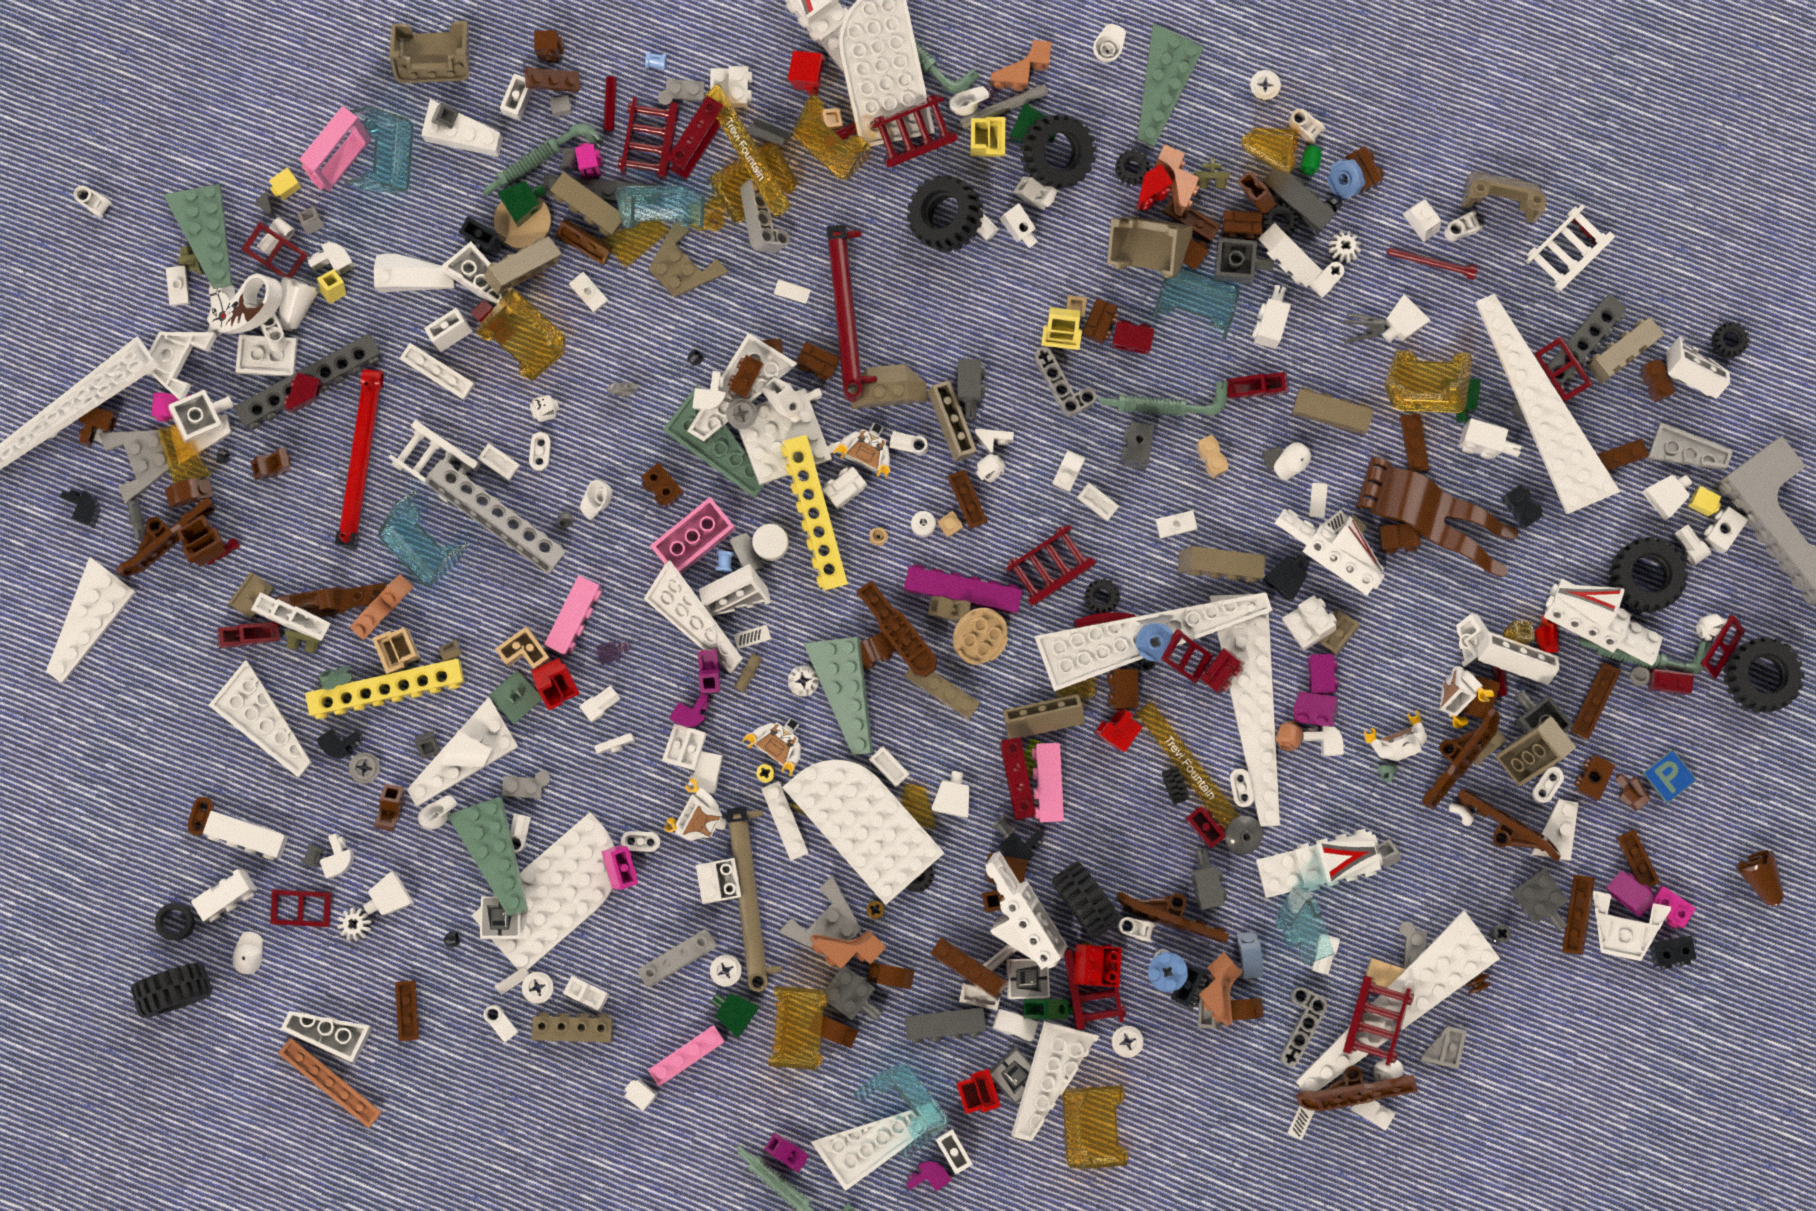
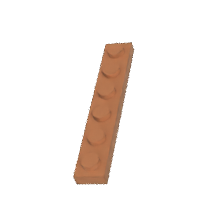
(330, 1082)

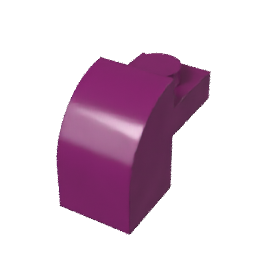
(709, 671)
(690, 717)
(786, 1152)
(933, 1172)

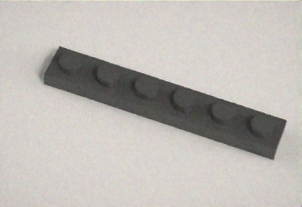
(604, 189)

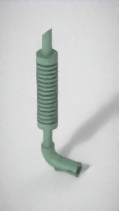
(928, 65)
(541, 154)
(1168, 406)
(1661, 660)
(778, 1183)

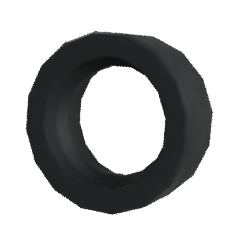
(159, 918)

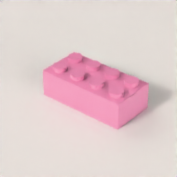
(693, 536)

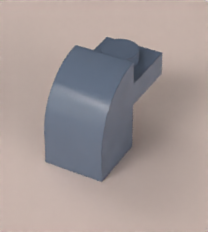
(1250, 955)

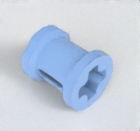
(655, 60)
(724, 561)

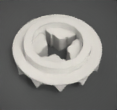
(1271, 79)
(811, 685)
(716, 968)
(529, 983)
(1123, 1050)

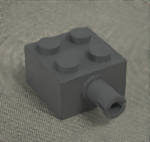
(1238, 261)
(969, 385)
(1138, 445)
(1538, 712)
(1207, 883)
(1540, 898)
(851, 994)

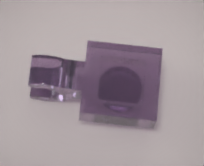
(610, 651)

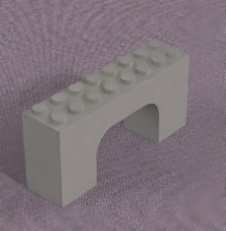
(1754, 493)

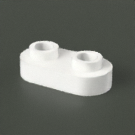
(540, 452)
(1548, 786)
(1240, 788)
(641, 841)

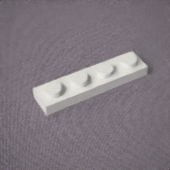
(437, 371)
(784, 821)

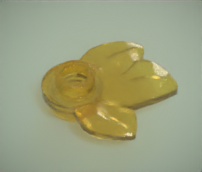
(712, 211)

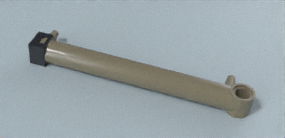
(748, 901)

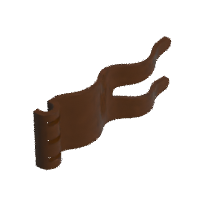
(1424, 505)

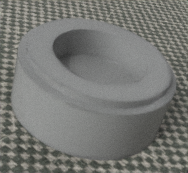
(1639, 675)

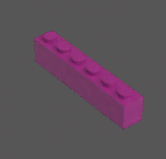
(955, 587)

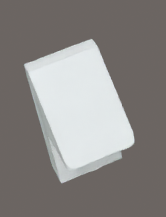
(987, 437)
(1375, 1113)

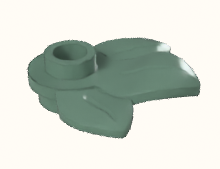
(330, 679)

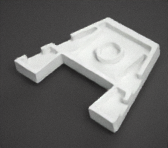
(1626, 936)

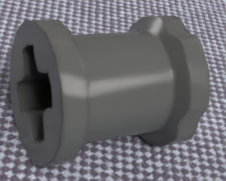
(568, 160)
(1004, 826)
(312, 855)
(1493, 933)

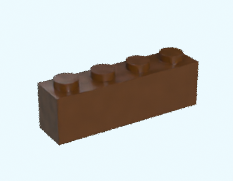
(969, 969)

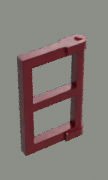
(260, 226)
(1573, 361)
(1732, 620)
(1176, 637)
(299, 922)

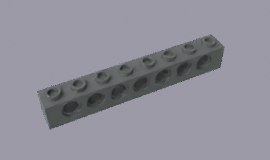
(1609, 306)
(348, 353)

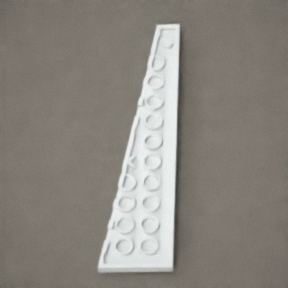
(98, 386)
(1566, 452)
(1098, 648)
(1254, 708)
(1438, 972)

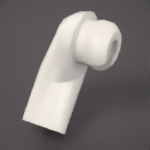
(1464, 811)

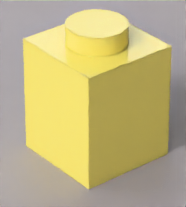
(284, 184)
(331, 286)
(1705, 501)

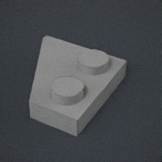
(1446, 1048)

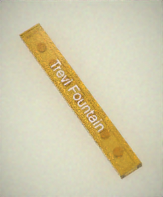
(749, 154)
(1187, 764)

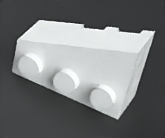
(1289, 255)
(1695, 370)
(734, 591)
(224, 896)

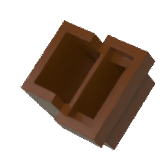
(201, 541)

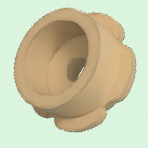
(883, 536)

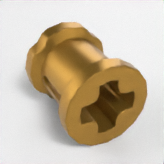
(869, 911)

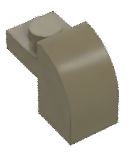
(948, 608)

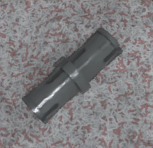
(136, 519)

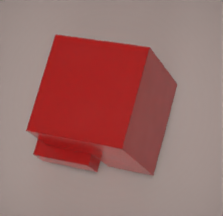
(806, 71)
(554, 683)
(1119, 731)
(978, 1092)

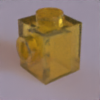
(1520, 632)

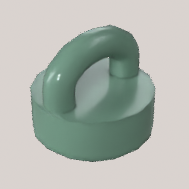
(1383, 769)

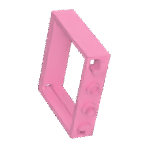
(327, 142)

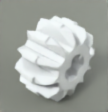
(1342, 240)
(361, 925)

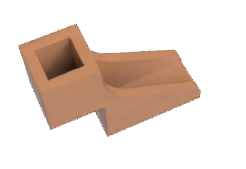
(1017, 74)
(1183, 182)
(381, 606)
(840, 951)
(1217, 994)

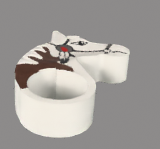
(240, 312)

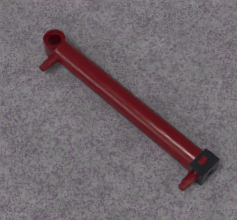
(845, 312)

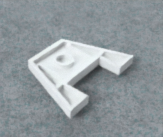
(171, 352)

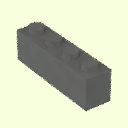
(1305, 202)
(945, 1024)

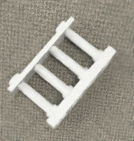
(1587, 252)
(436, 443)

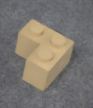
(523, 645)

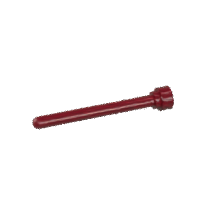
(1468, 271)

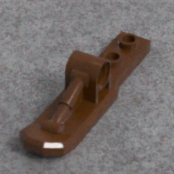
(162, 540)
(334, 600)
(899, 631)
(1465, 752)
(1516, 831)
(1164, 912)
(1355, 1092)

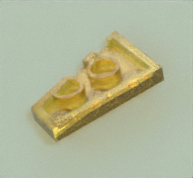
(634, 242)
(181, 457)

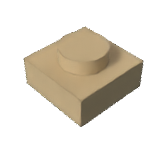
(832, 118)
(1077, 303)
(950, 524)

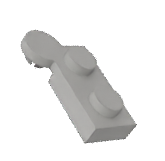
(682, 91)
(525, 786)
(1414, 943)

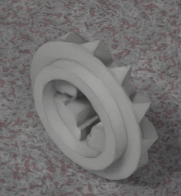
(622, 389)
(746, 405)
(357, 773)

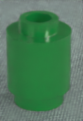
(1311, 160)

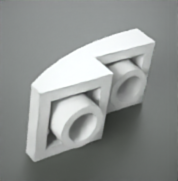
(1015, 1024)

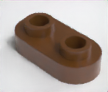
(198, 815)

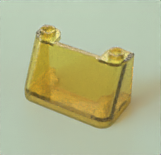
(1273, 147)
(838, 156)
(728, 180)
(523, 334)
(1428, 384)
(798, 1028)
(1092, 1127)

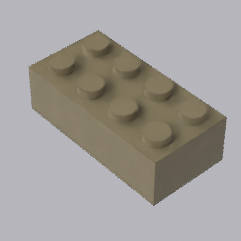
(1535, 751)

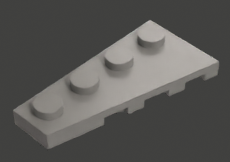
(1683, 448)

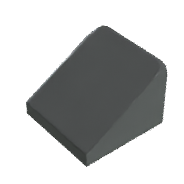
(444, 116)
(265, 204)
(1270, 457)
(427, 744)

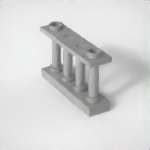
(677, 958)

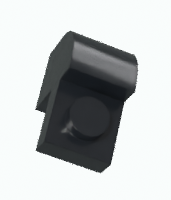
(87, 507)
(336, 747)
(1016, 848)

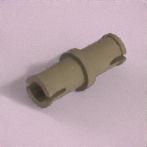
(748, 672)

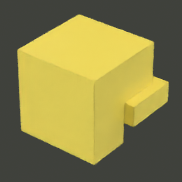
(987, 137)
(1062, 329)

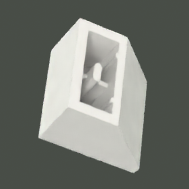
(718, 881)

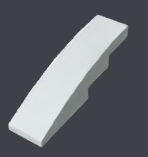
(290, 616)

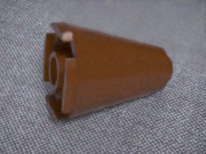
(1763, 876)

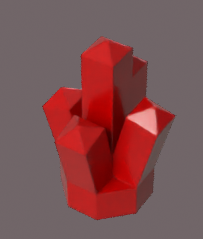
(1547, 636)

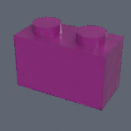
(1322, 674)
(1315, 709)
(1631, 893)

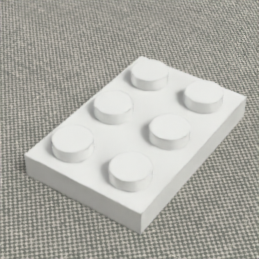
(257, 358)

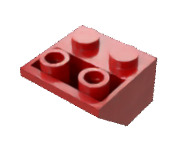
(1155, 187)
(1097, 965)

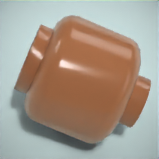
(1289, 736)

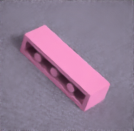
(573, 615)
(1048, 782)
(686, 1055)

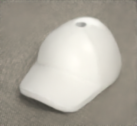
(1110, 40)
(967, 101)
(1290, 460)
(596, 498)
(436, 813)
(251, 947)

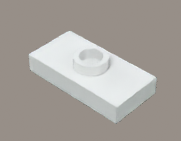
(177, 285)
(588, 292)
(498, 462)
(1098, 502)
(1176, 524)
(614, 744)
(889, 766)
(974, 996)

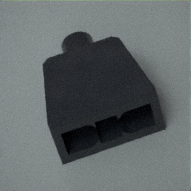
(1287, 577)

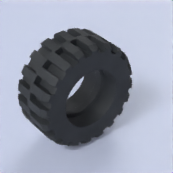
(1081, 151)
(925, 203)
(1668, 560)
(1788, 669)
(1086, 899)
(171, 990)

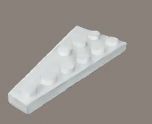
(775, 366)
(682, 608)
(93, 610)
(254, 713)
(483, 726)
(1052, 1069)
(864, 1148)

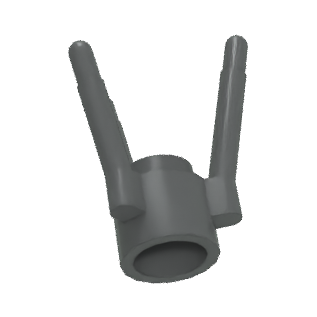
(1374, 325)

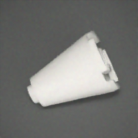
(295, 302)

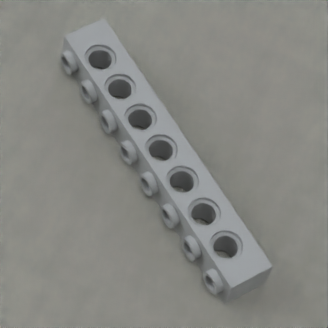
(498, 526)

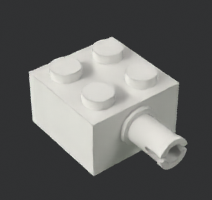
(1272, 320)
(198, 415)
(1486, 440)

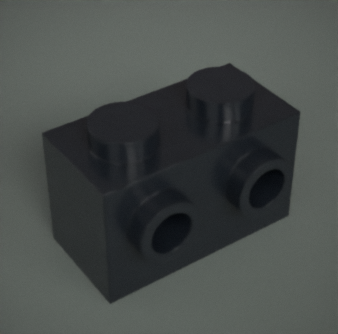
(482, 235)
(1522, 506)
(1672, 951)
(1188, 995)

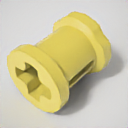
(759, 772)

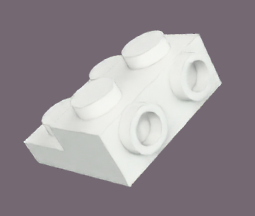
(734, 83)
(1310, 622)

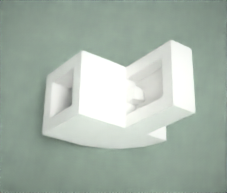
(1034, 193)
(332, 254)
(710, 399)
(1068, 471)
(1330, 740)
(340, 861)

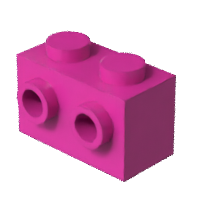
(588, 160)
(619, 867)
(1680, 909)

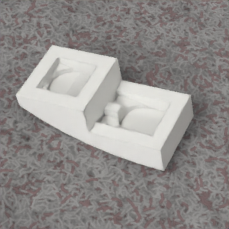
(586, 993)

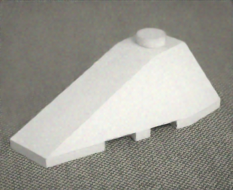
(405, 273)

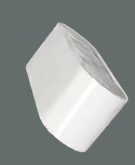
(273, 332)

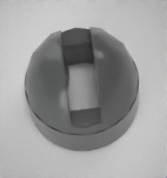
(565, 523)

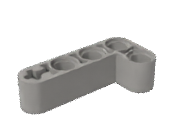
(759, 221)
(1060, 380)
(1299, 1029)

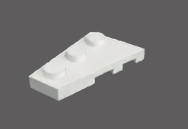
(1560, 829)

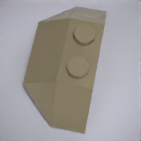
(893, 387)

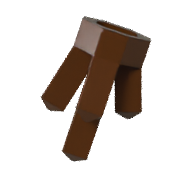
(1633, 792)

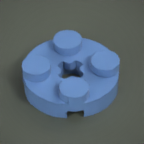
(1354, 174)
(1143, 641)
(1170, 983)

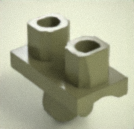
(1220, 176)
(188, 258)
(294, 640)

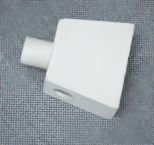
(1017, 217)
(1423, 220)
(1404, 320)
(783, 399)
(1668, 495)
(952, 797)
(388, 896)

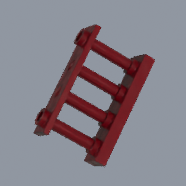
(667, 133)
(696, 138)
(928, 143)
(1051, 584)
(1017, 778)
(1079, 998)
(1363, 1006)

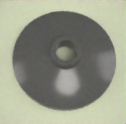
(1235, 831)

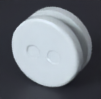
(770, 542)

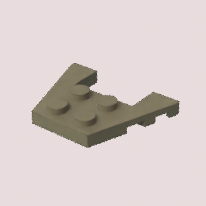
(676, 270)

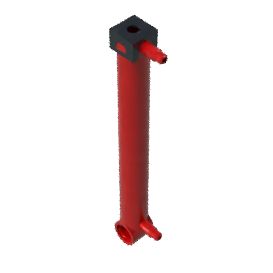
(371, 384)

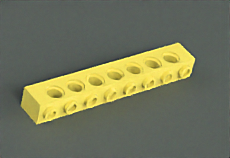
(801, 445)
(316, 699)

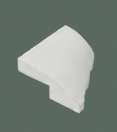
(1471, 634)
(466, 752)

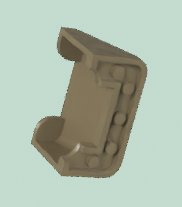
(430, 55)
(1529, 194)
(1148, 244)

